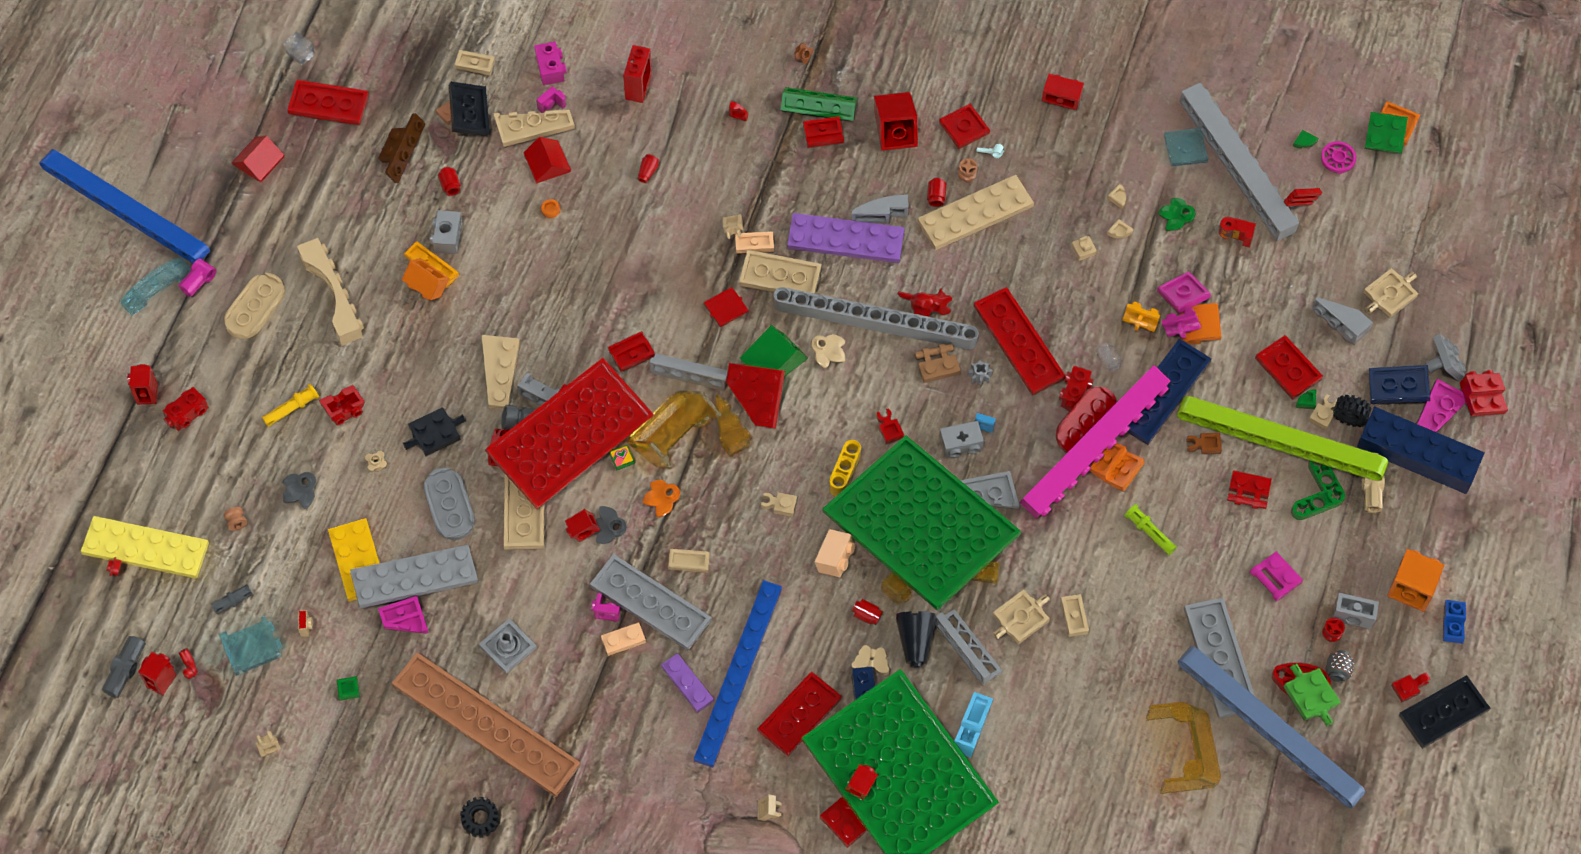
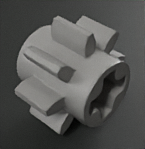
(980, 372)

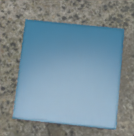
(985, 422)

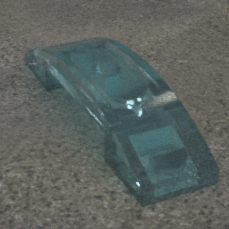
(153, 283)

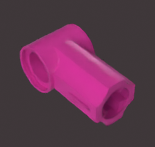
(200, 273)

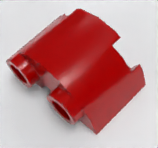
(344, 405)

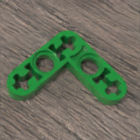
(1325, 494)

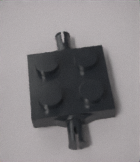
(434, 431)

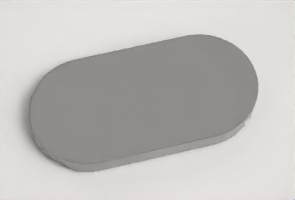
(449, 504)

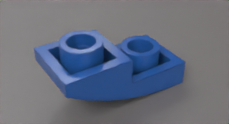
(1453, 621)

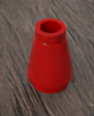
(647, 168)

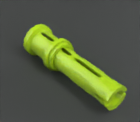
(1144, 523)

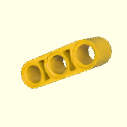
(845, 459)

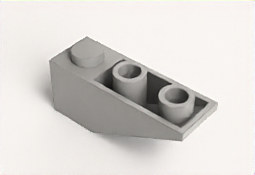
(1346, 320)

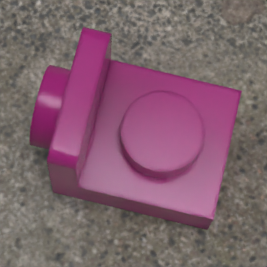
(549, 98)
(605, 611)

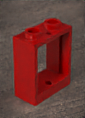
(637, 74)

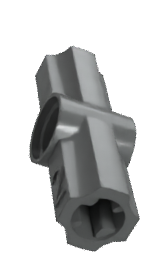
(123, 666)

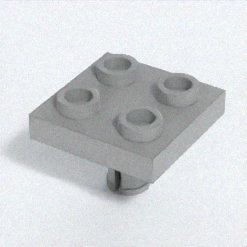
(1447, 359)
(507, 646)

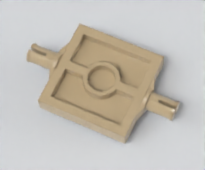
(1390, 293)
(1021, 616)

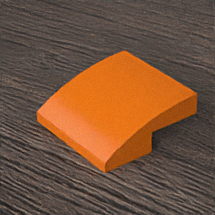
(1210, 324)
(1117, 466)

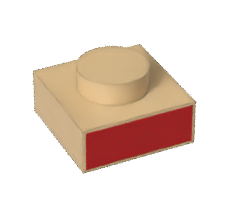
(304, 623)

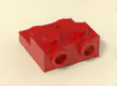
(1484, 393)

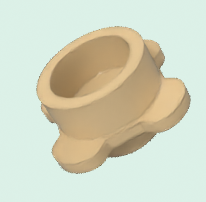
(376, 466)

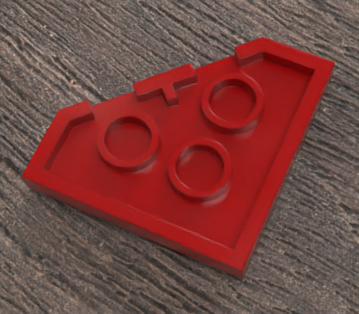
(757, 391)

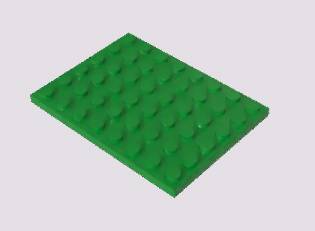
(921, 522)
(923, 779)

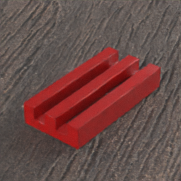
(1302, 197)

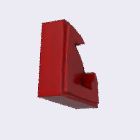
(737, 111)

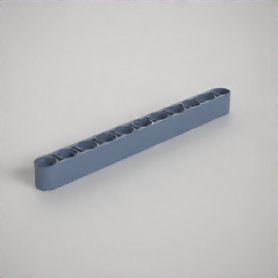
(1271, 727)

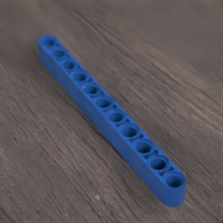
(124, 206)

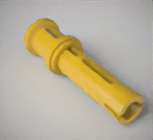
(297, 401)

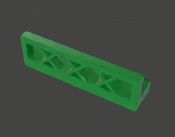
(818, 103)

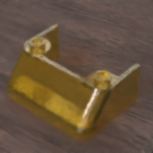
(670, 424)
(1204, 770)

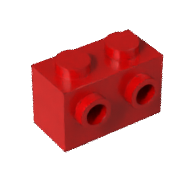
(1062, 91)
(143, 384)
(157, 672)

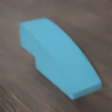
(973, 723)

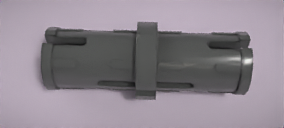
(231, 599)

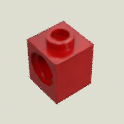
(581, 525)
(861, 781)

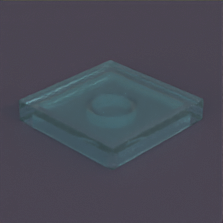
(1186, 147)

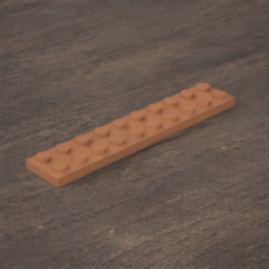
(486, 724)

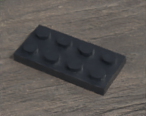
(1444, 711)

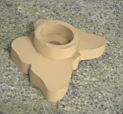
(878, 663)

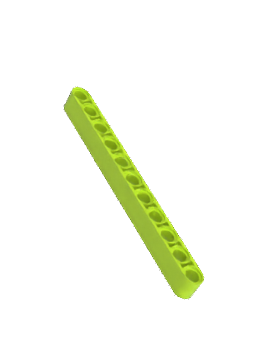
(1282, 438)

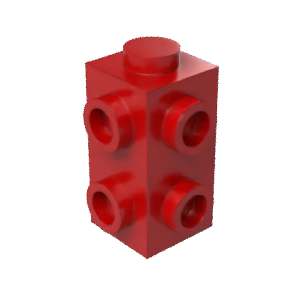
(1077, 383)
(185, 409)

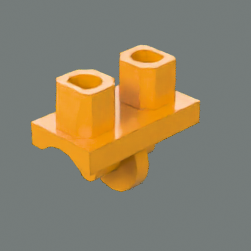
(1140, 317)

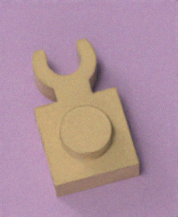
(732, 225)
(1323, 413)
(782, 505)
(267, 744)

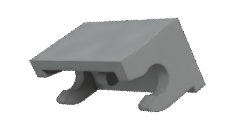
(535, 390)

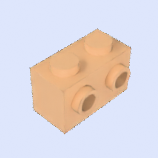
(835, 553)

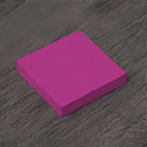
(1183, 292)

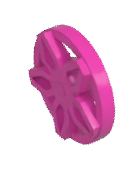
(1338, 157)

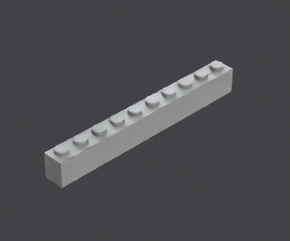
(1239, 162)

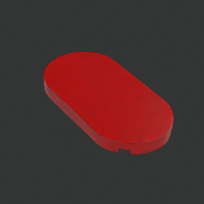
(1083, 416)

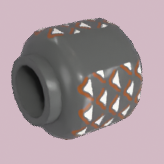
(1340, 666)

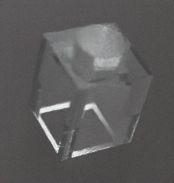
(299, 48)

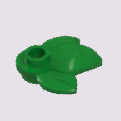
(1175, 215)

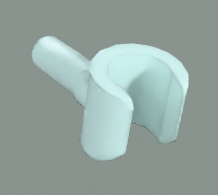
(996, 152)

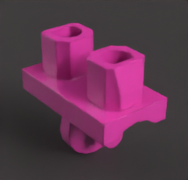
(1181, 324)

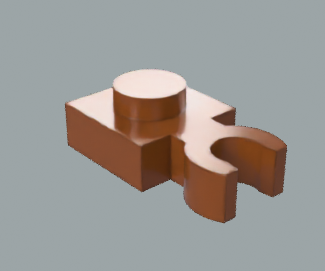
(1208, 443)

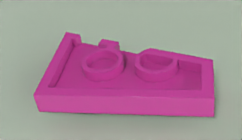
(1443, 404)

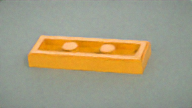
(419, 251)

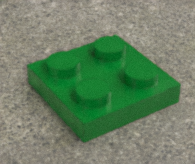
(1386, 132)

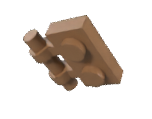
(938, 368)

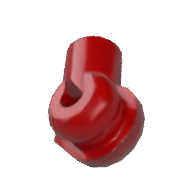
(191, 670)

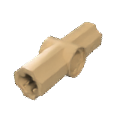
(1373, 494)

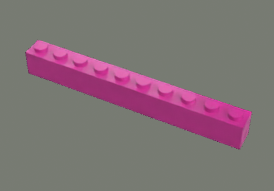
(1099, 437)

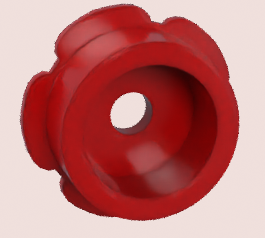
(114, 566)

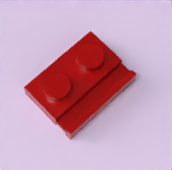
(823, 132)
(631, 351)

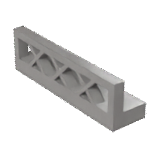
(688, 371)
(964, 650)

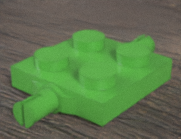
(1312, 694)

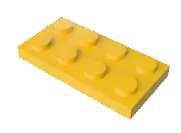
(352, 550)

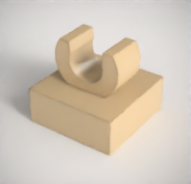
(1084, 248)
(767, 808)

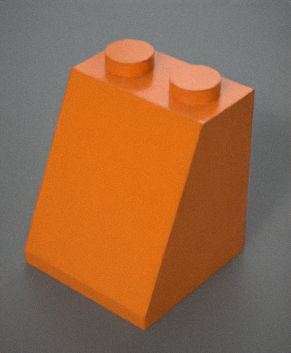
(1416, 580)

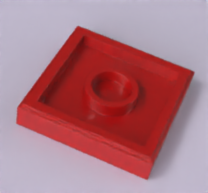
(964, 126)

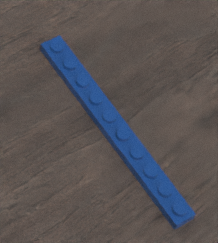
(737, 674)

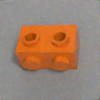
(425, 279)

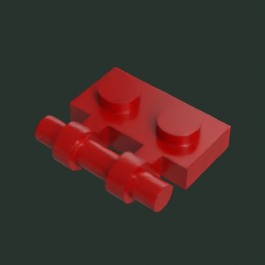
(1250, 485)

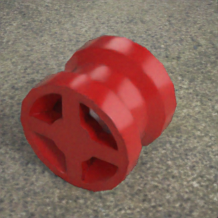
(1336, 625)

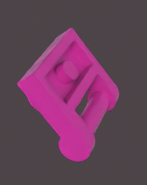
(1280, 572)

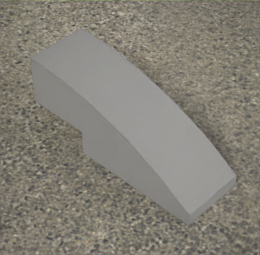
(881, 209)

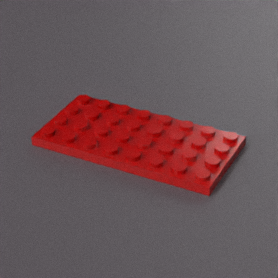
(569, 433)

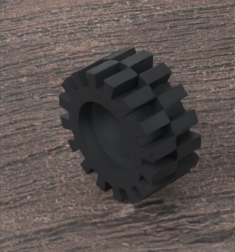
(1352, 410)
(471, 808)

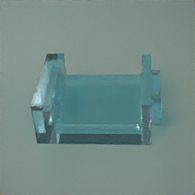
(251, 646)

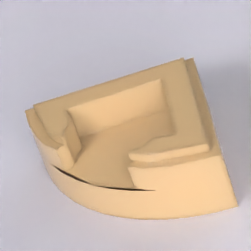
(1118, 196)
(1120, 230)

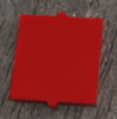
(726, 307)

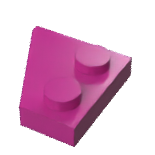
(404, 616)

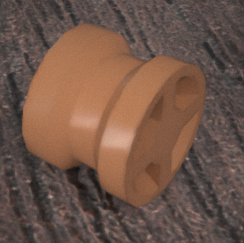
(967, 170)
(235, 518)

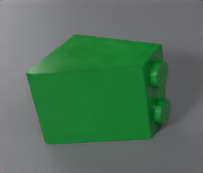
(774, 351)

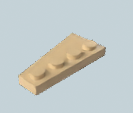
(524, 127)
(500, 368)

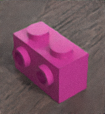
(549, 63)

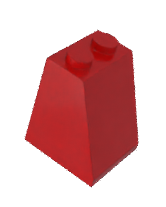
(896, 121)

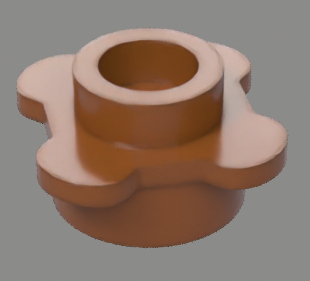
(799, 53)

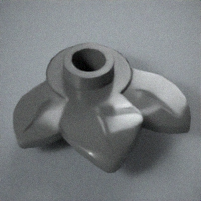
(298, 491)
(606, 522)

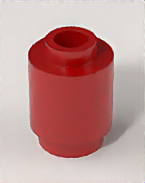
(449, 181)
(936, 192)
(867, 612)

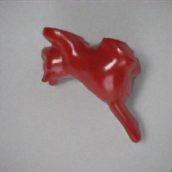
(926, 303)

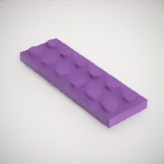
(846, 238)

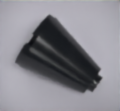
(916, 635)

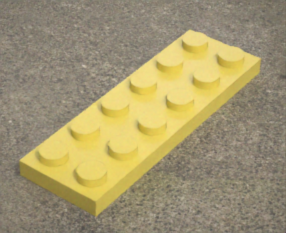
(145, 547)

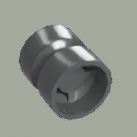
(512, 416)

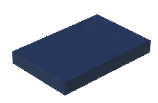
(1399, 384)

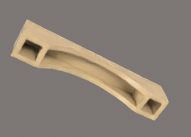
(344, 320)

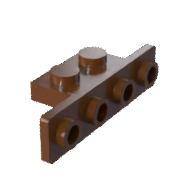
(400, 147)

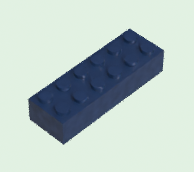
(1421, 450)

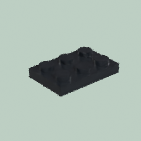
(469, 109)

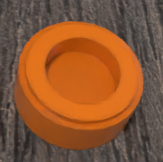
(550, 208)

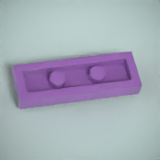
(687, 683)

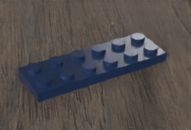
(1183, 368)

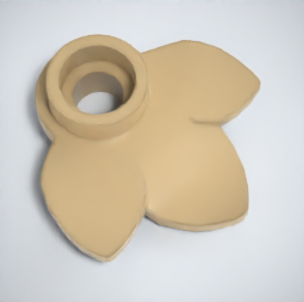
(830, 351)

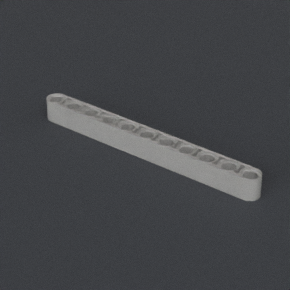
(882, 324)

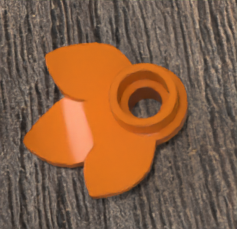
(658, 497)

